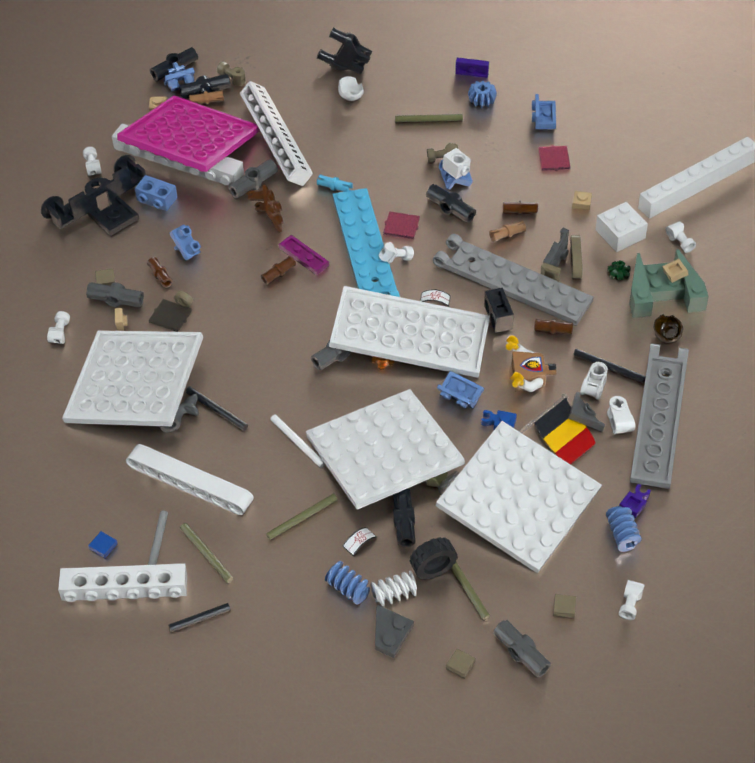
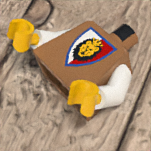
(528, 367)

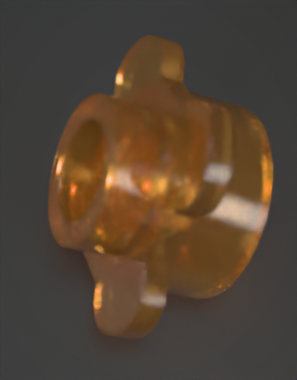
(382, 362)

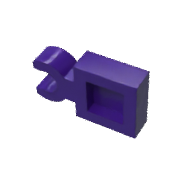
(635, 501)

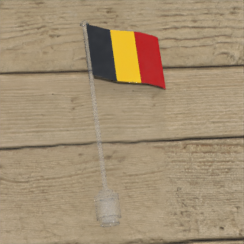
(562, 435)

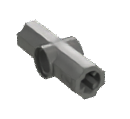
(253, 178)
(115, 294)
(328, 356)
(522, 648)

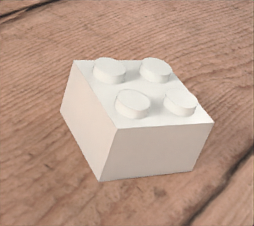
(621, 226)

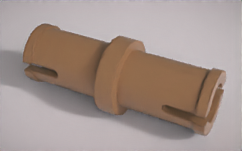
(207, 97)
(507, 231)

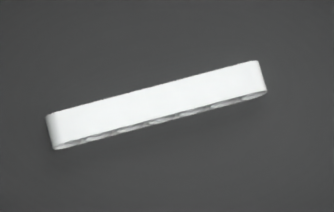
(190, 479)

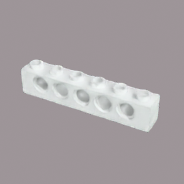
(114, 576)

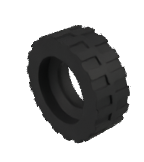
(433, 558)

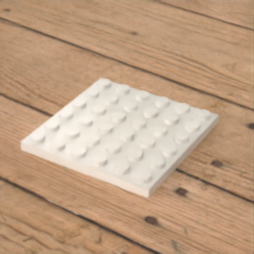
(133, 378)
(384, 448)
(519, 496)

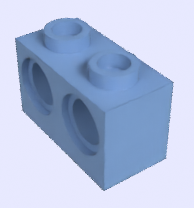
(156, 193)

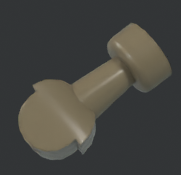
(237, 74)
(432, 155)

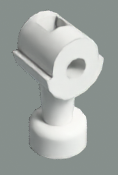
(92, 165)
(675, 231)
(389, 252)
(56, 333)
(632, 593)

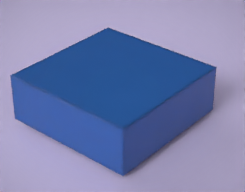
(102, 544)

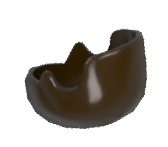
(668, 328)

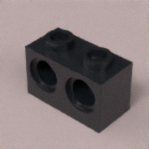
(498, 309)

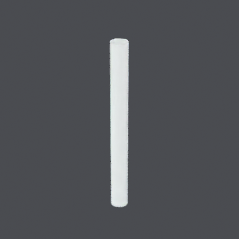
(298, 441)

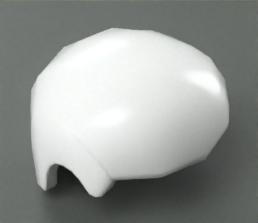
(350, 89)

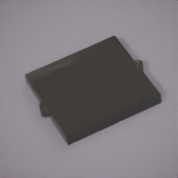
(170, 315)

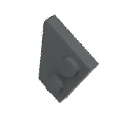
(558, 250)
(390, 631)

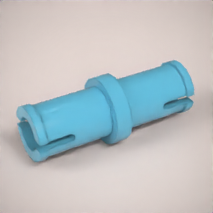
(334, 183)

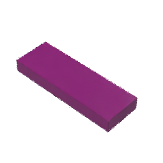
(304, 255)

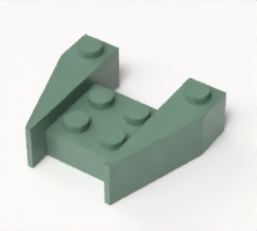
(653, 285)

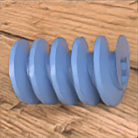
(623, 528)
(346, 583)

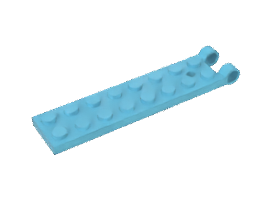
(364, 242)

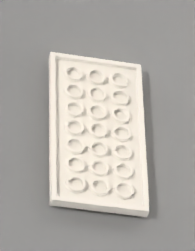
(410, 331)

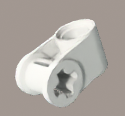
(594, 383)
(620, 416)

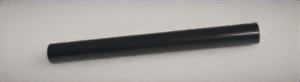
(611, 366)
(218, 409)

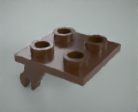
(267, 205)

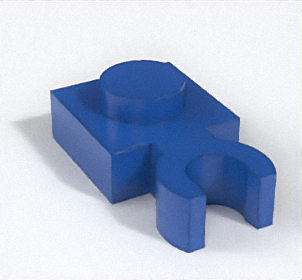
(495, 419)

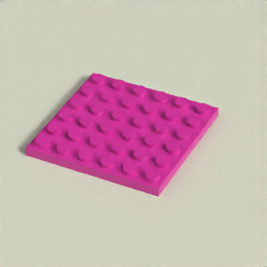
(188, 133)

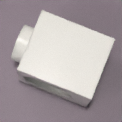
(456, 163)

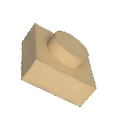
(156, 101)
(582, 200)
(675, 270)
(120, 319)

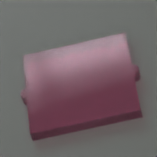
(554, 158)
(401, 225)

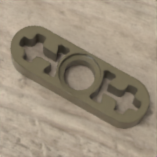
(576, 256)

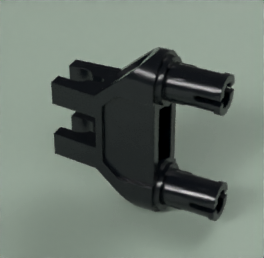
(350, 54)

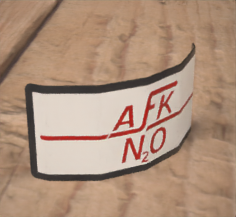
(435, 295)
(357, 539)

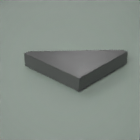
(584, 414)

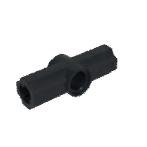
(183, 58)
(204, 84)
(451, 203)
(404, 518)

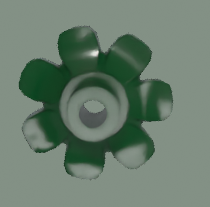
(619, 269)

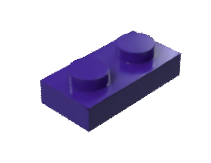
(472, 67)

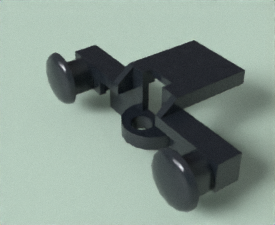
(112, 218)

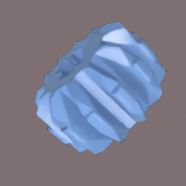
(482, 94)

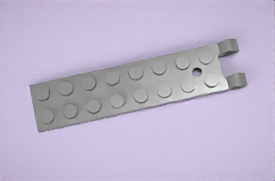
(515, 279)
(659, 419)

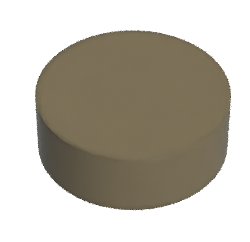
(183, 298)

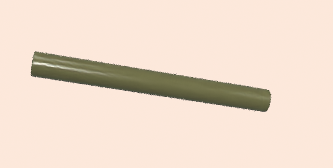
(429, 118)
(301, 516)
(206, 552)
(470, 592)

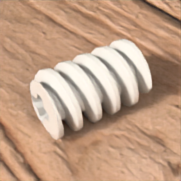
(394, 588)

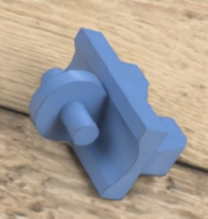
(178, 75)
(185, 242)

